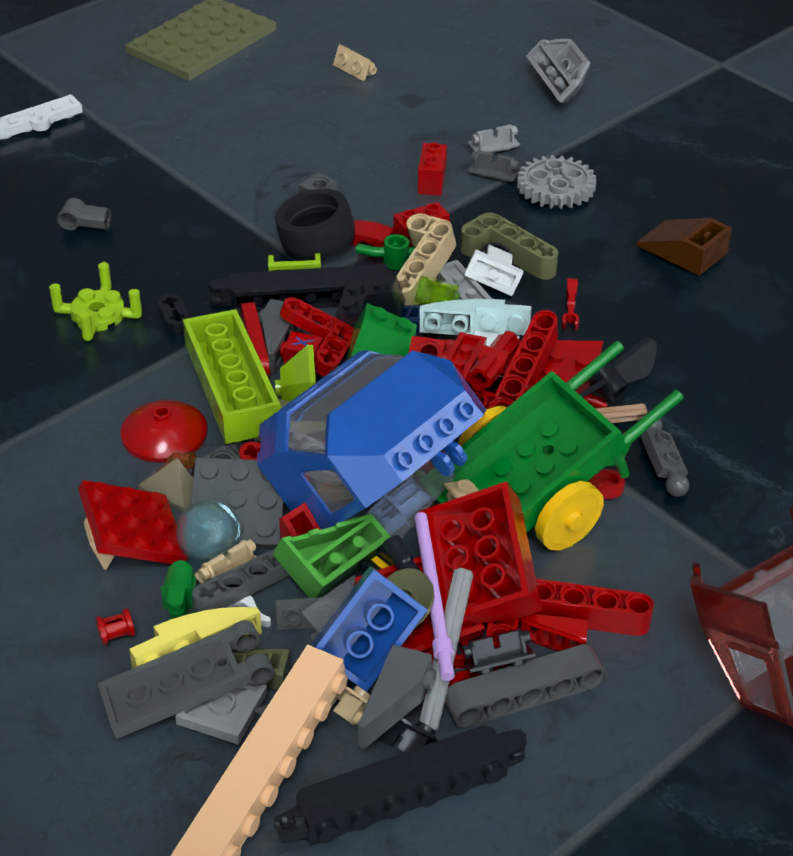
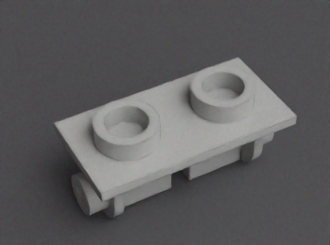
(502, 140)

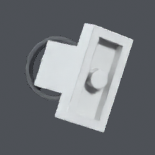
(494, 268)

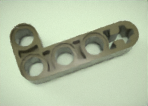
(527, 250)

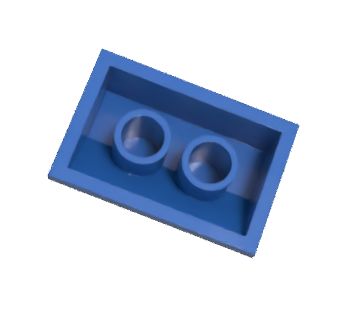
(368, 625)

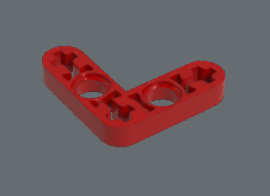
(303, 316)

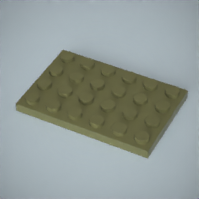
(200, 38)

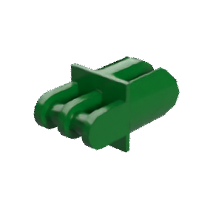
(178, 589)

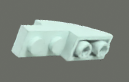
(474, 315)

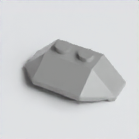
(560, 66)

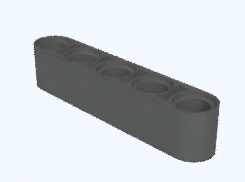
(524, 685)

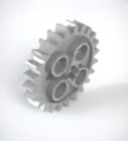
(556, 181)

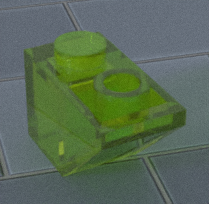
(435, 290)

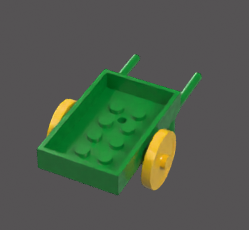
(549, 450)

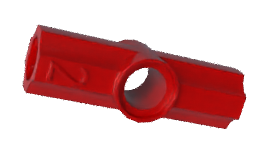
(493, 361)

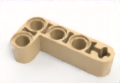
(433, 244)

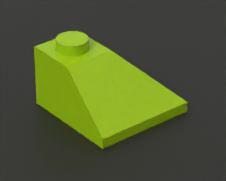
(296, 375)

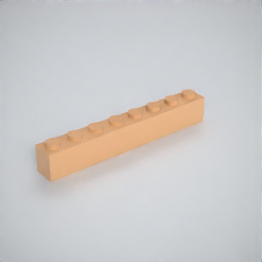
(266, 757)

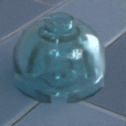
(207, 530)

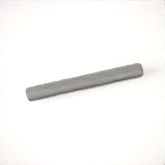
(454, 616)

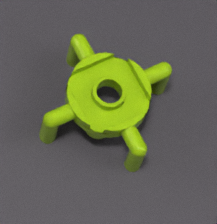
(106, 301)

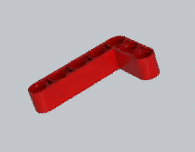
(540, 335)
(603, 608)

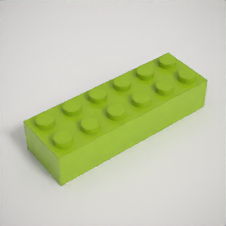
(230, 374)

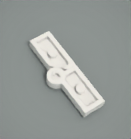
(39, 116)

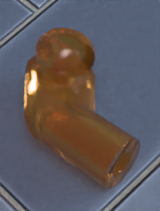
(186, 459)

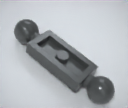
(666, 459)

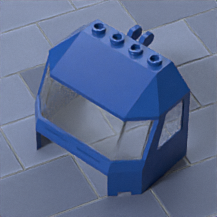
(366, 432)

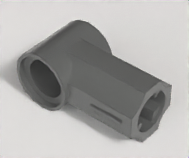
(77, 214)

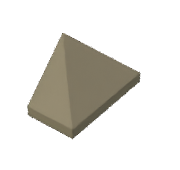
(172, 481)

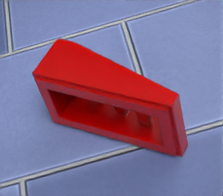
(555, 632)

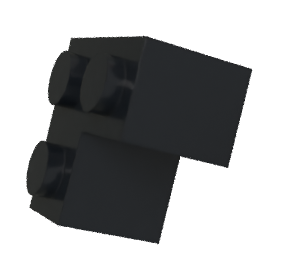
(379, 292)

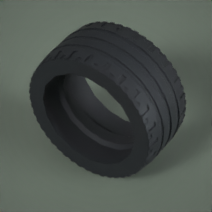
(309, 208)

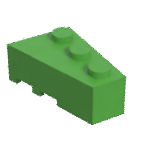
(331, 554)

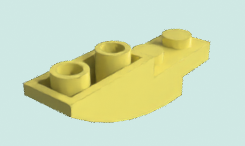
(189, 629)

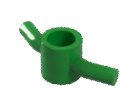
(394, 253)

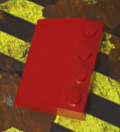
(490, 539)

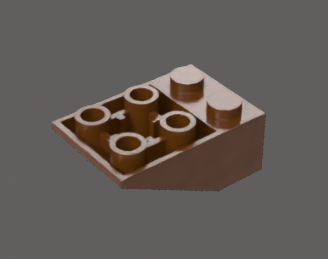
(689, 242)

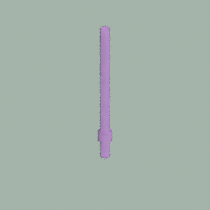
(442, 644)

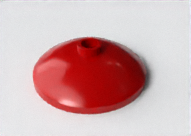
(163, 428)

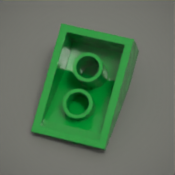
(381, 333)

